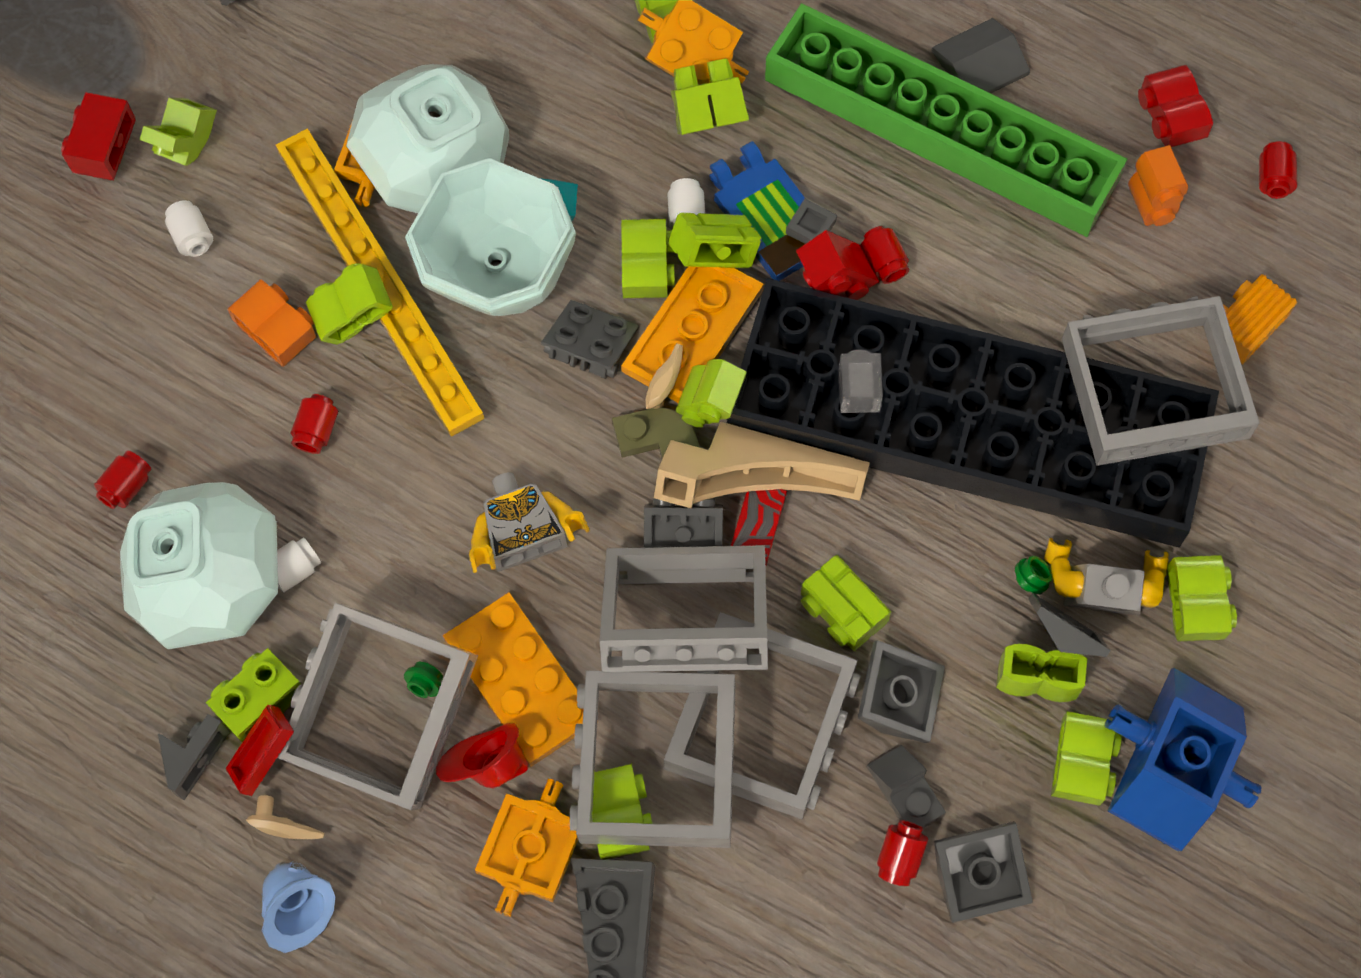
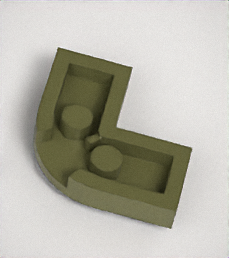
(651, 431)

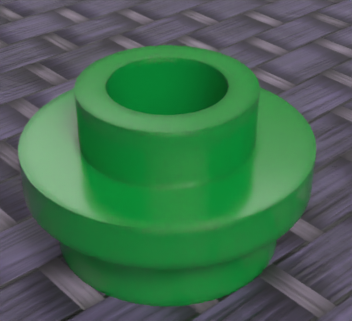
(1033, 575)
(423, 679)

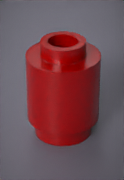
(1278, 170)
(885, 254)
(314, 423)
(122, 480)
(902, 853)

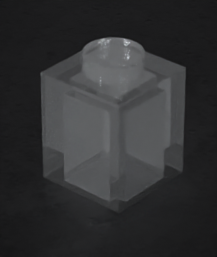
(860, 382)

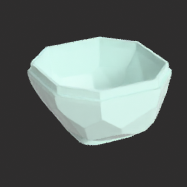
(409, 149)
(487, 216)
(214, 575)

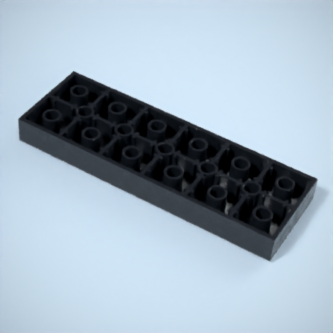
(970, 412)

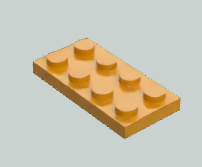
(698, 315)
(519, 677)

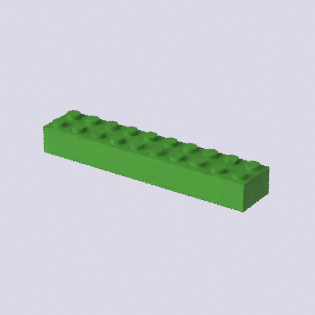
(944, 119)

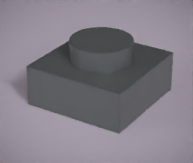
(810, 221)

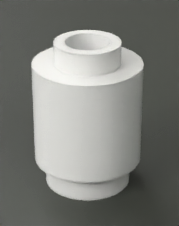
(684, 197)
(188, 228)
(295, 563)

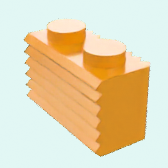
(1257, 314)

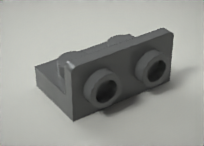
(681, 526)

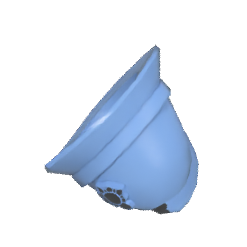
(294, 906)

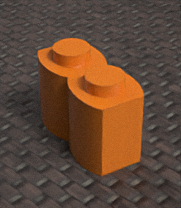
(1158, 186)
(273, 322)

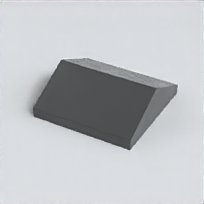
(983, 56)
(1067, 632)
(901, 693)
(982, 872)

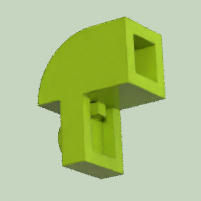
(182, 130)

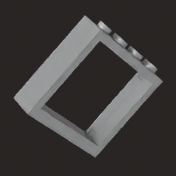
(1171, 437)
(684, 647)
(310, 694)
(821, 756)
(583, 774)

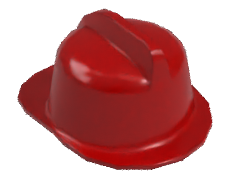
(486, 758)

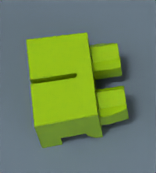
(692, 99)

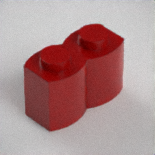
(1175, 106)

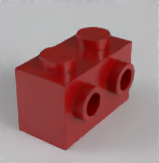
(98, 136)
(836, 266)

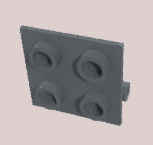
(589, 336)

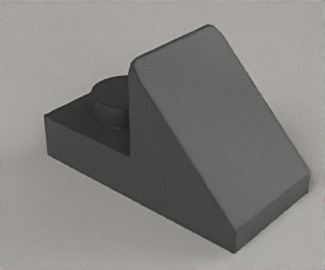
(187, 764)
(905, 788)

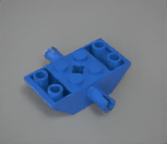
(1180, 761)

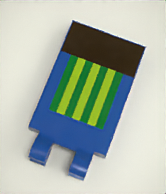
(769, 203)

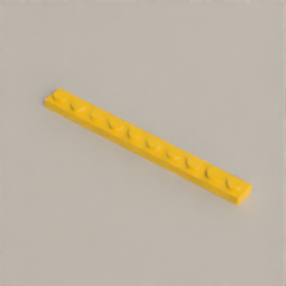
(358, 245)

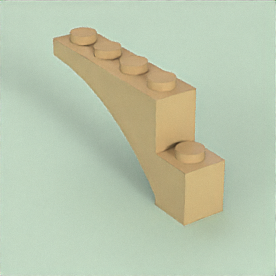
(753, 462)

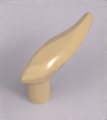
(664, 379)
(279, 826)

